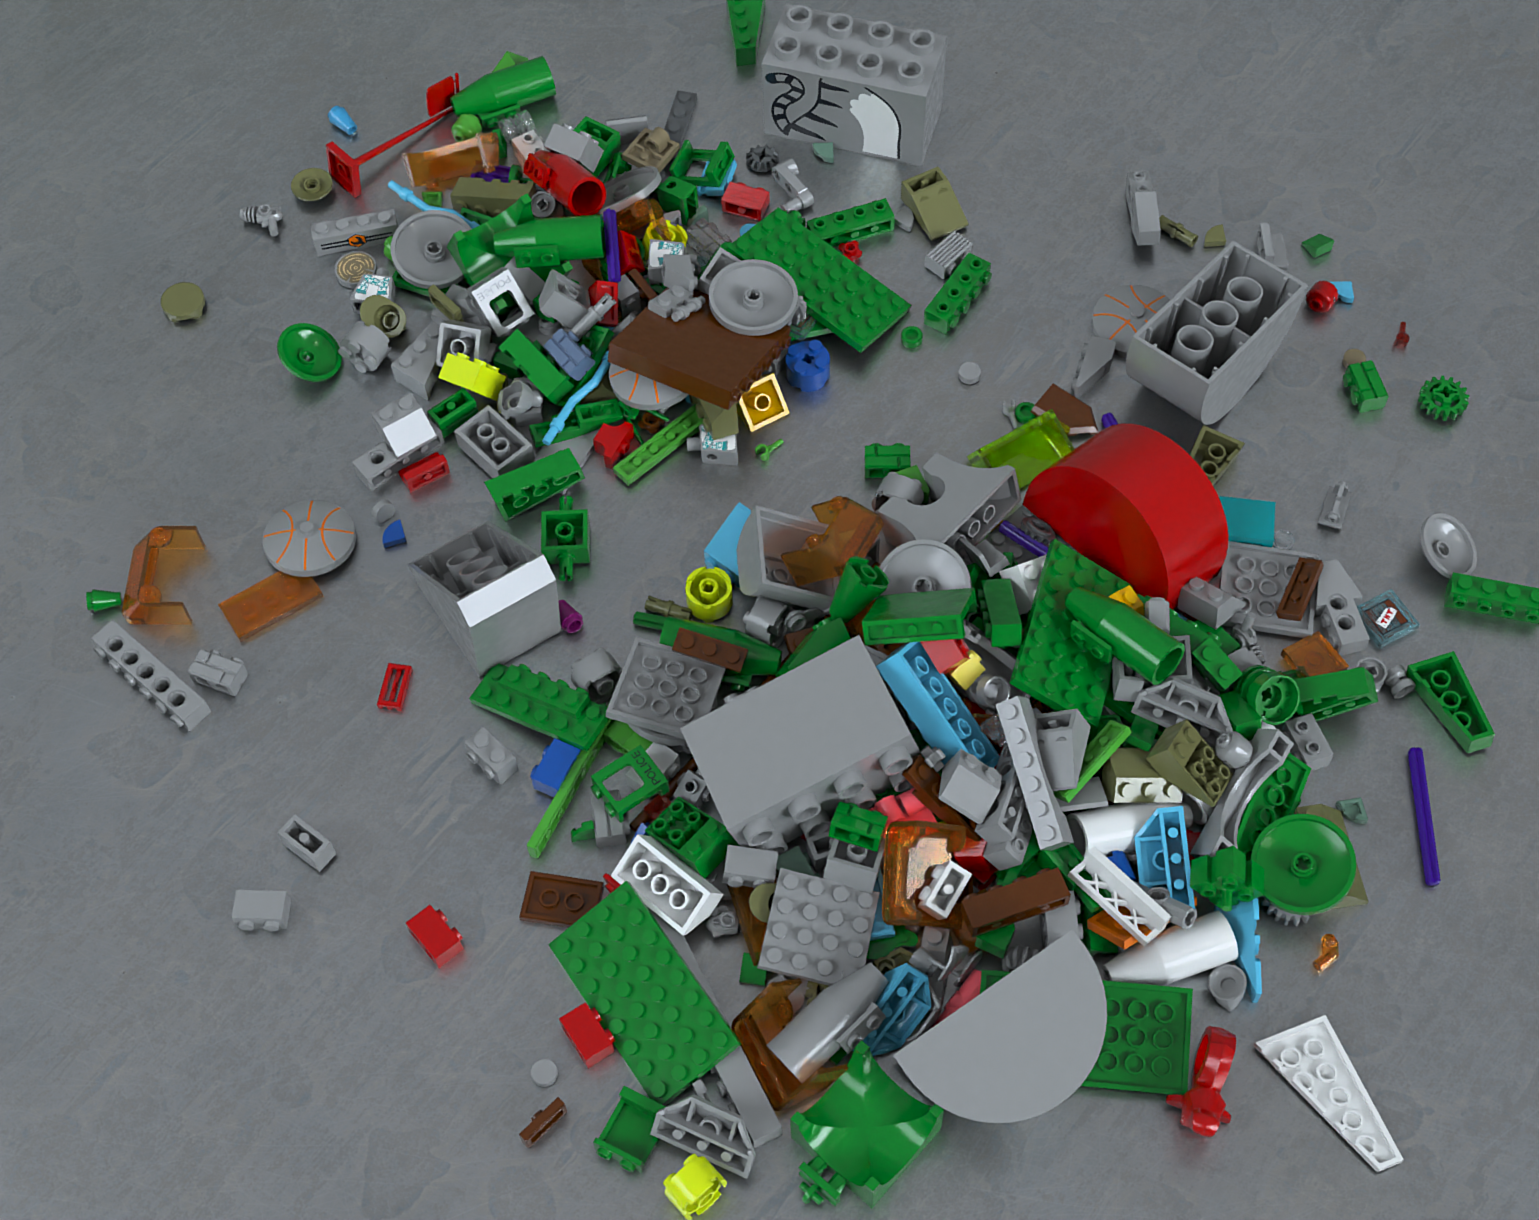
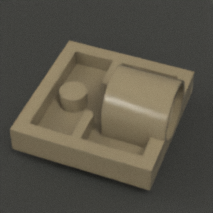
(651, 149)

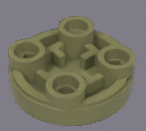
(183, 301)

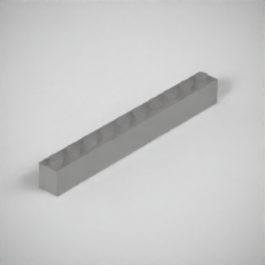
(734, 1071)

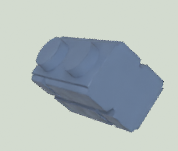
(569, 354)

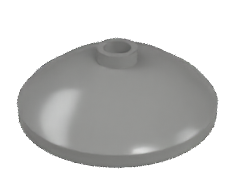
(1448, 545)

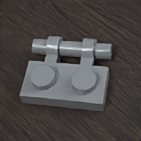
(676, 302)

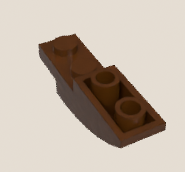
(927, 787)

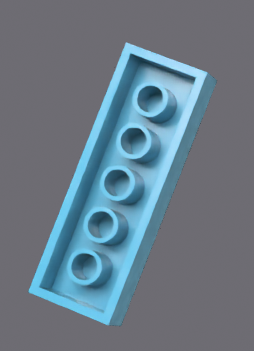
(934, 704)

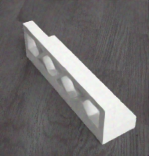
(1123, 892)

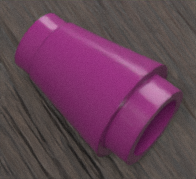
(570, 619)

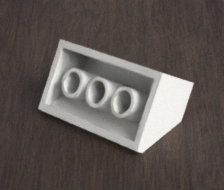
(667, 884)

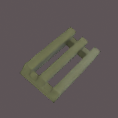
(444, 304)

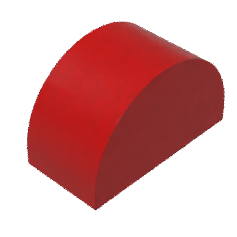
(1135, 509)

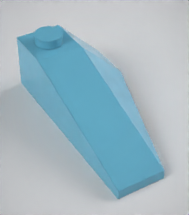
(1243, 923)

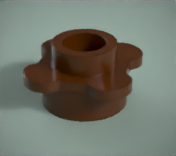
(647, 419)

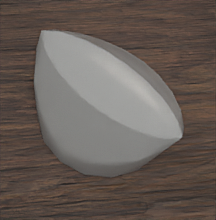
(1227, 985)

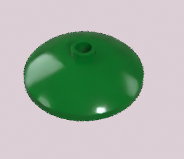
(312, 344)

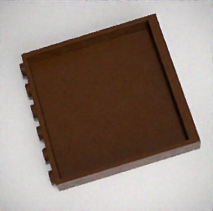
(696, 354)

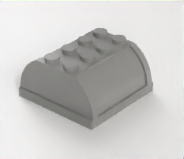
(760, 564)

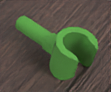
(767, 449)

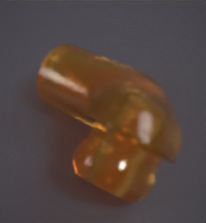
(1330, 953)

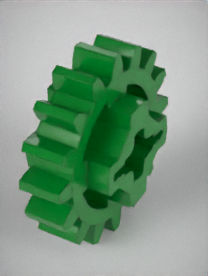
(1445, 399)

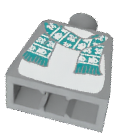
(656, 251)
(373, 284)
(714, 451)

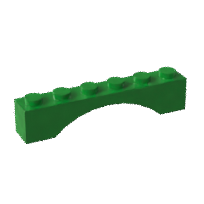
(999, 940)

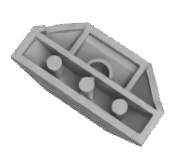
(1178, 701)
(707, 1132)

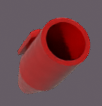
(566, 182)

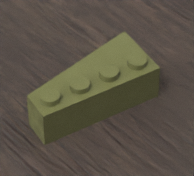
(488, 197)
(1215, 452)

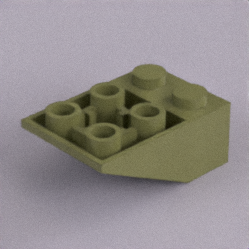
(933, 203)
(1190, 763)

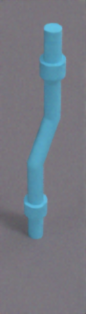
(408, 196)
(558, 424)

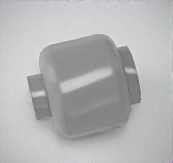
(1233, 749)

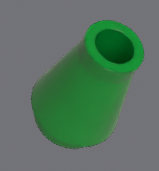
(101, 599)

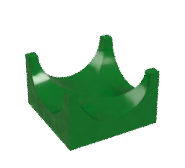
(477, 257)
(866, 1127)

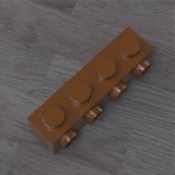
(1014, 901)

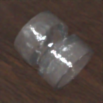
(523, 123)

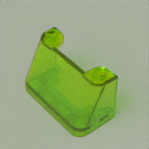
(1026, 449)

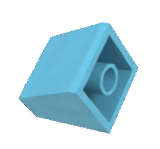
(722, 548)

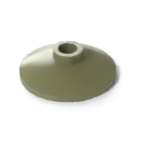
(311, 184)

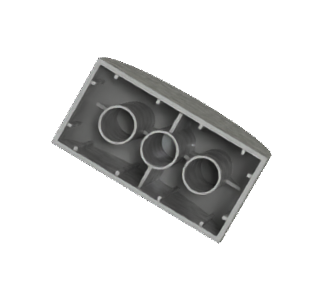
(1216, 334)
(1017, 1042)

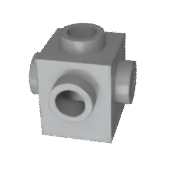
(692, 788)

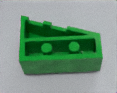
(537, 366)
(1335, 692)

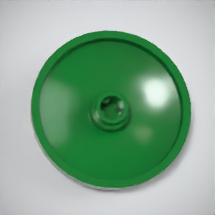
(1305, 863)

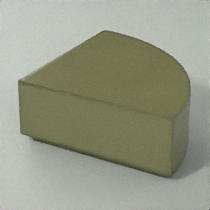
(1215, 236)

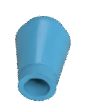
(340, 118)

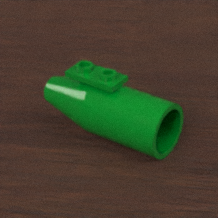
(505, 91)
(553, 240)
(1118, 630)
(761, 658)

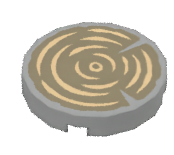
(352, 267)

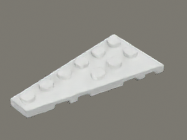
(1323, 1074)

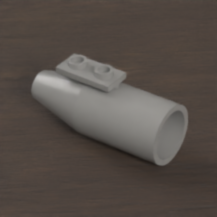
(832, 1020)

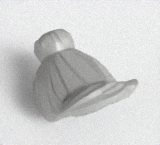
(518, 399)

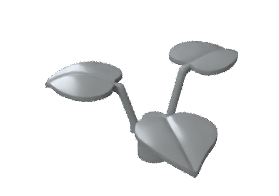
(928, 964)

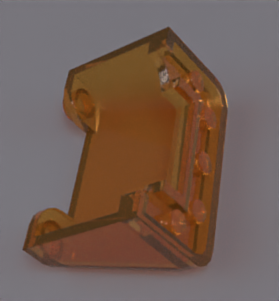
(909, 860)

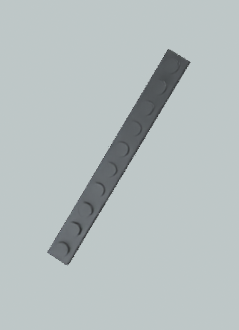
(676, 128)

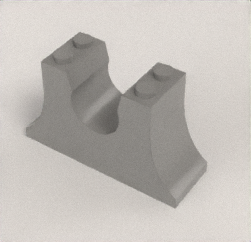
(964, 504)

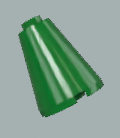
(857, 589)

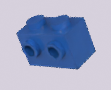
(554, 767)

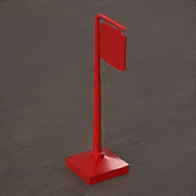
(346, 169)

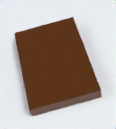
(558, 899)

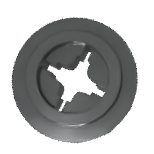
(766, 163)
(1038, 530)

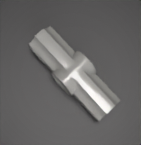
(1181, 913)

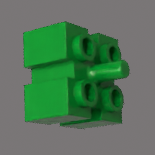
(1227, 878)

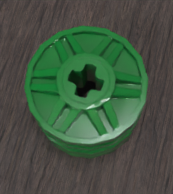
(1268, 693)

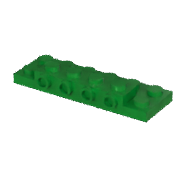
(541, 704)
(1273, 800)

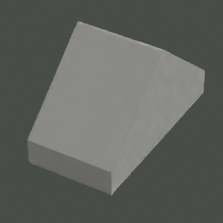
(490, 594)

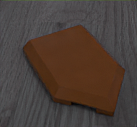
(1071, 412)

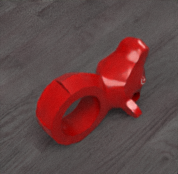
(1202, 1104)

